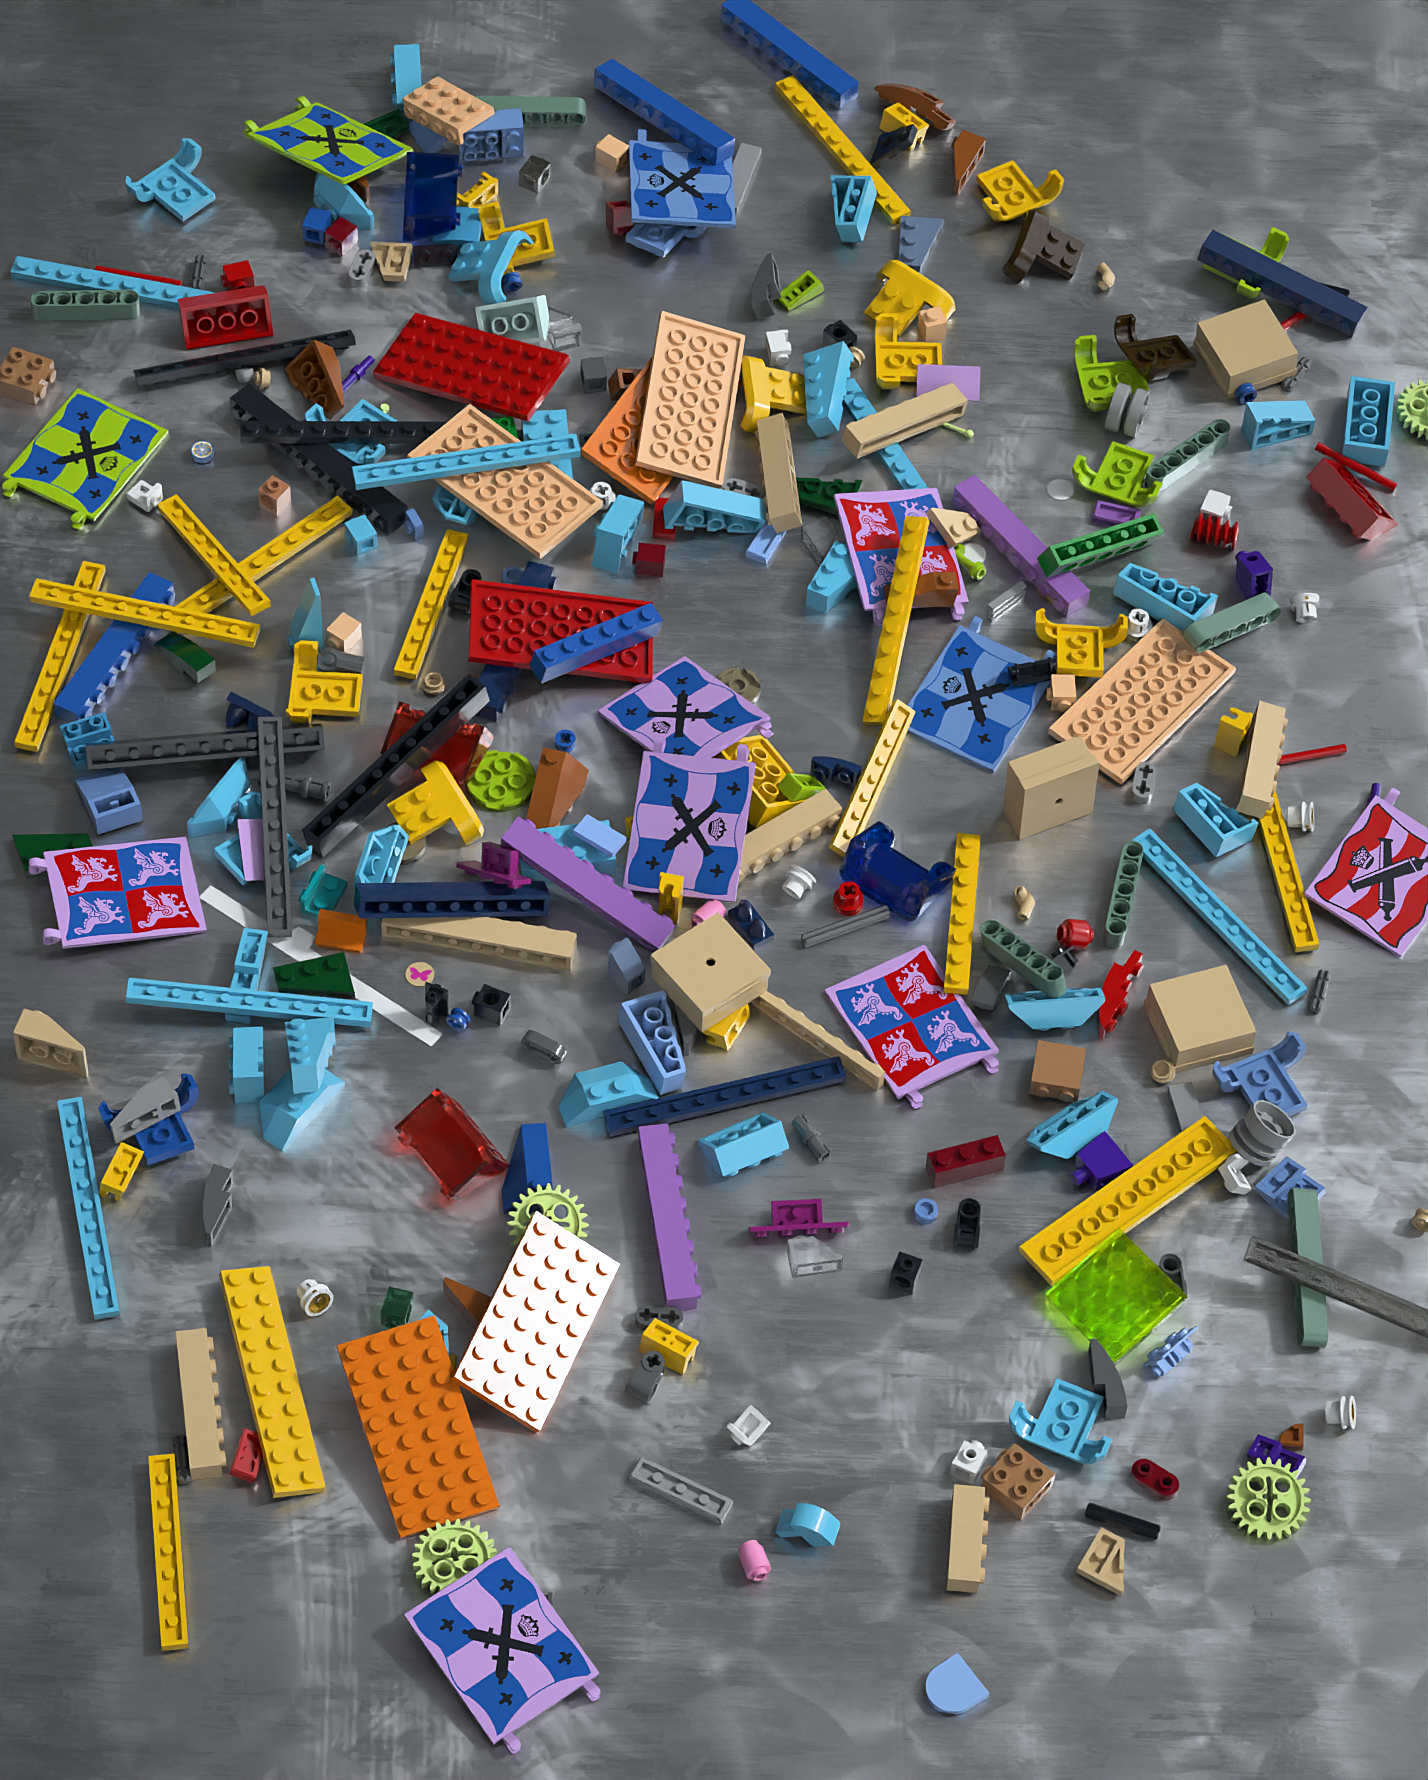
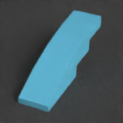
(248, 966)

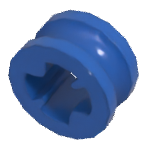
(512, 282)
(1246, 393)
(567, 735)
(458, 1019)

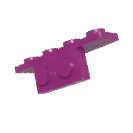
(497, 864)
(797, 1215)

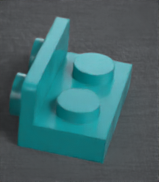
(322, 893)

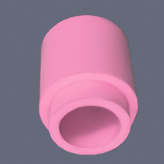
(706, 911)
(754, 1560)

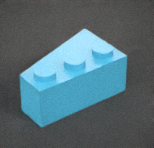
(406, 72)
(1276, 422)
(247, 1064)

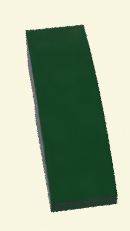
(186, 656)

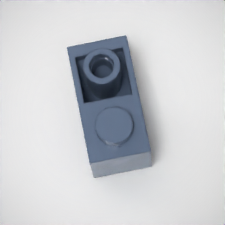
(625, 966)

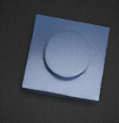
(413, 524)

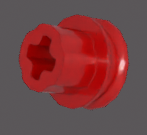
(848, 899)

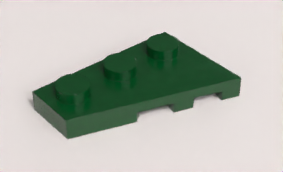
(390, 124)
(819, 494)
(34, 845)
(321, 974)

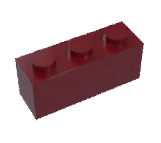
(965, 1161)

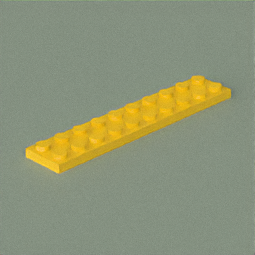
(1128, 1199)
(271, 1382)

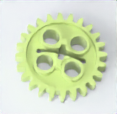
(1413, 408)
(547, 1201)
(1291, 1501)
(450, 1539)

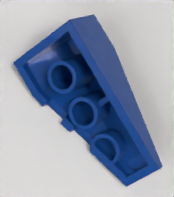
(528, 1166)

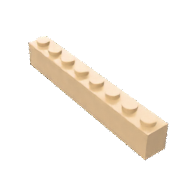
(489, 937)

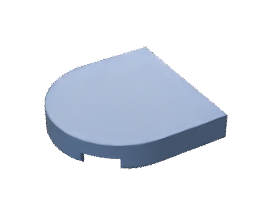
(954, 1687)

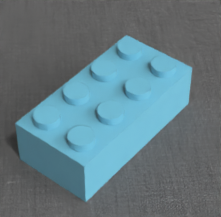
(1368, 420)
(545, 425)
(564, 836)

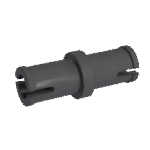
(811, 1137)

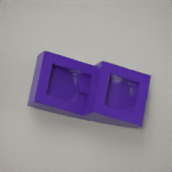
(1266, 1447)

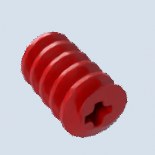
(1215, 531)

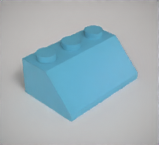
(744, 1144)

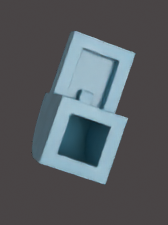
(811, 1523)

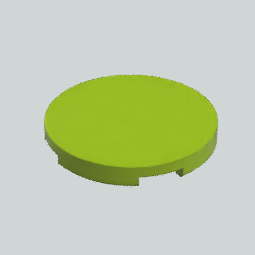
(502, 781)

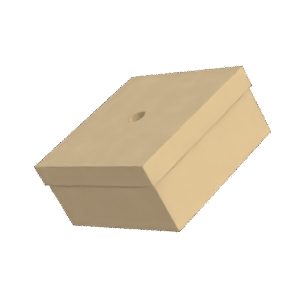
(1246, 348)
(1050, 787)
(710, 972)
(1200, 1019)

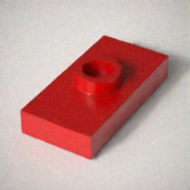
(658, 524)
(247, 1456)

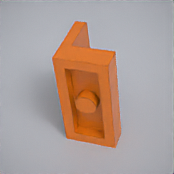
(341, 931)

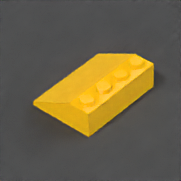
(770, 769)

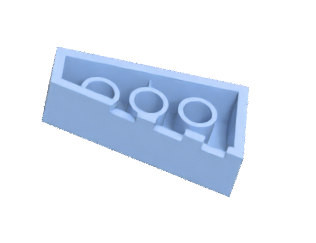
(653, 1038)

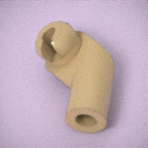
(1107, 276)
(1025, 902)

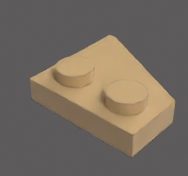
(392, 259)
(953, 525)
(1105, 1561)

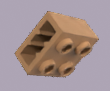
(25, 376)
(1057, 1071)
(1017, 1480)

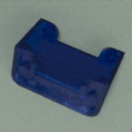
(430, 195)
(891, 876)

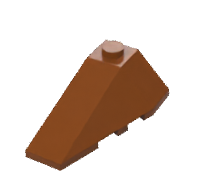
(318, 377)
(555, 788)

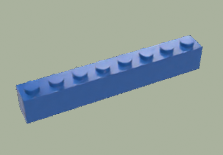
(790, 51)
(664, 112)
(109, 656)

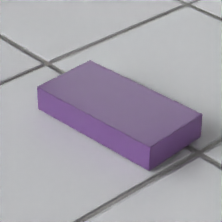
(1113, 514)

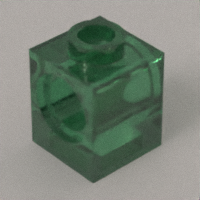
(397, 1307)

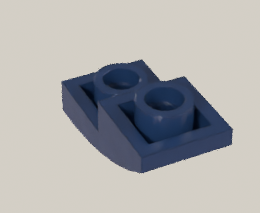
(828, 767)

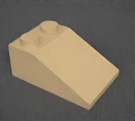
(47, 1044)

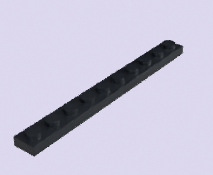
(236, 359)
(338, 432)

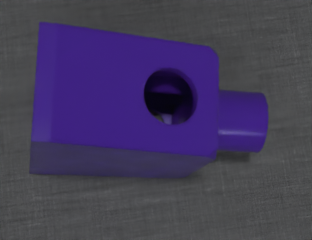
(1253, 574)
(1100, 1163)

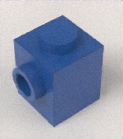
(315, 225)

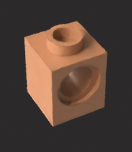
(274, 496)

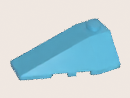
(307, 618)

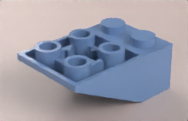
(495, 137)
(109, 799)

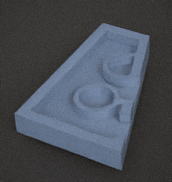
(916, 239)

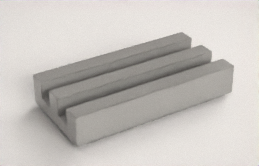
(1005, 601)

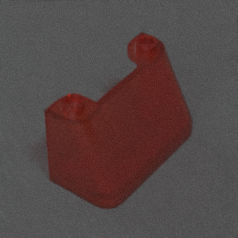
(460, 753)
(451, 1145)

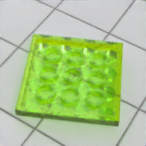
(1117, 1296)

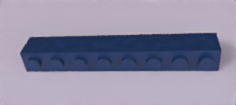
(1282, 283)
(500, 678)
(450, 899)

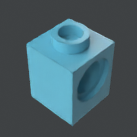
(361, 535)

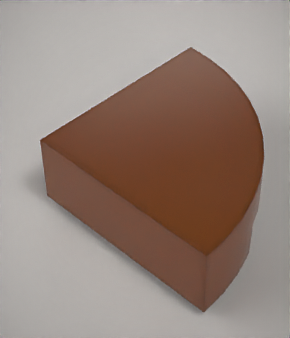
(1293, 1438)

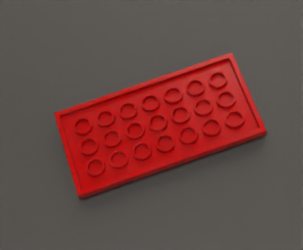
(471, 366)
(516, 620)

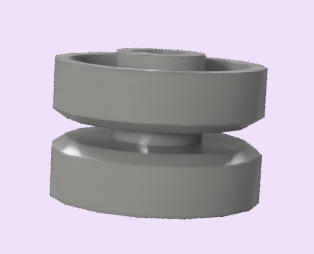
(1131, 411)

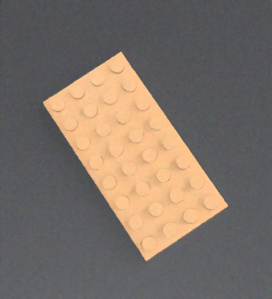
(690, 400)
(527, 502)
(1143, 700)

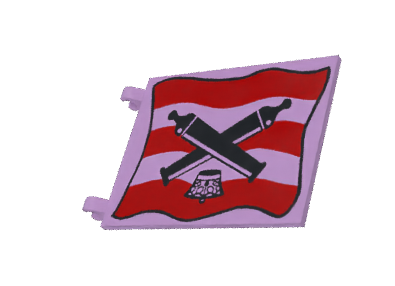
(1379, 876)

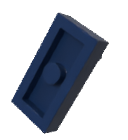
(240, 707)
(750, 924)

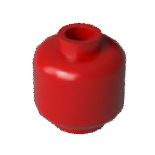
(1075, 934)

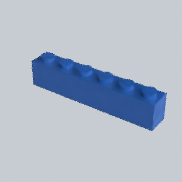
(596, 643)

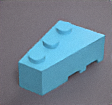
(852, 205)
(615, 531)
(832, 580)
(1212, 821)

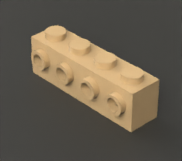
(966, 1538)

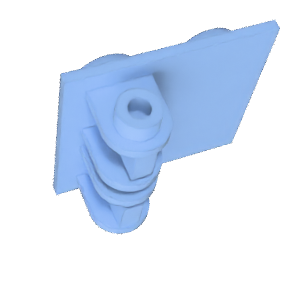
(1173, 1351)

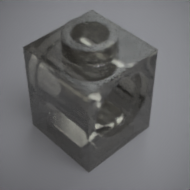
(534, 174)

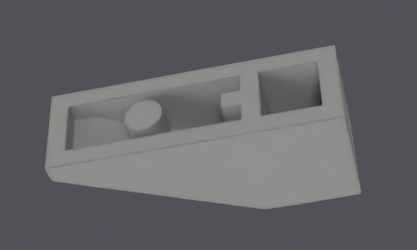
(148, 1106)

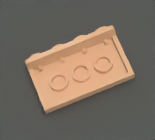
(446, 109)

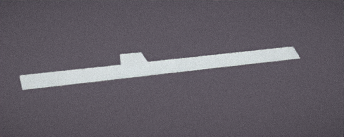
(299, 948)

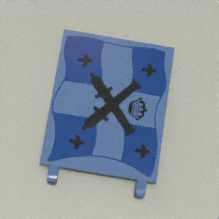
(679, 186)
(970, 700)

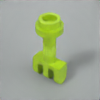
(976, 570)

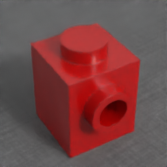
(237, 276)

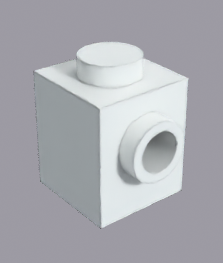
(1216, 505)

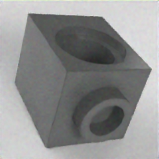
(593, 375)

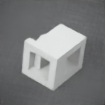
(777, 347)
(969, 1461)

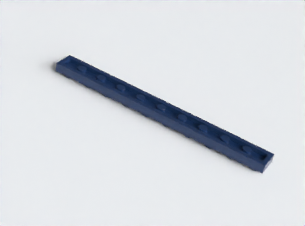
(724, 1096)

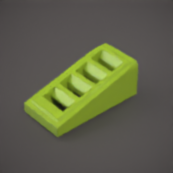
(808, 293)
(800, 786)

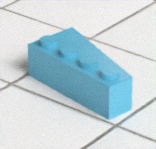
(825, 384)
(713, 508)
(1163, 597)
(308, 1051)

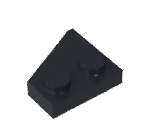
(892, 143)

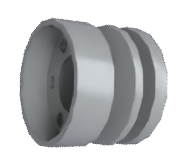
(1262, 1133)

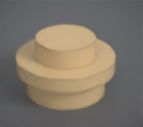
(262, 379)
(433, 683)
(1163, 1071)

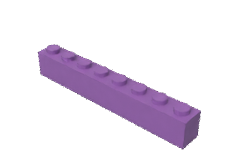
(1018, 544)
(588, 885)
(667, 1217)

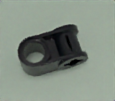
(461, 593)
(967, 1227)

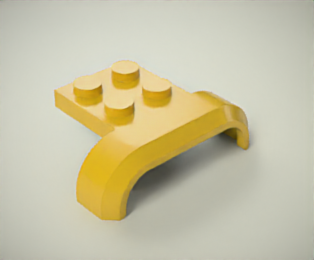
(1014, 192)
(525, 253)
(907, 295)
(899, 360)
(769, 388)
(1079, 646)
(320, 691)
(435, 805)

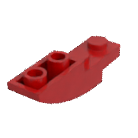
(1116, 993)

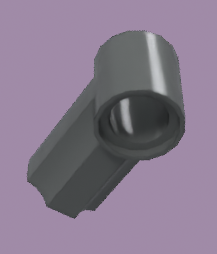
(343, 662)

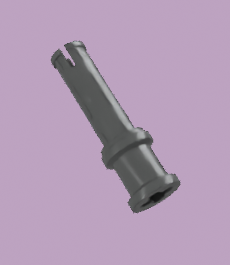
(307, 787)

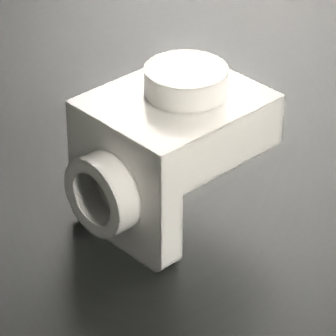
(145, 495)
(1233, 1176)
(748, 1426)

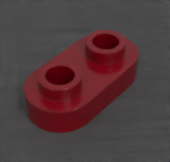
(1153, 1479)

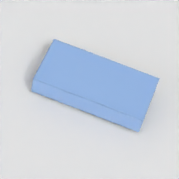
(764, 543)
(599, 835)

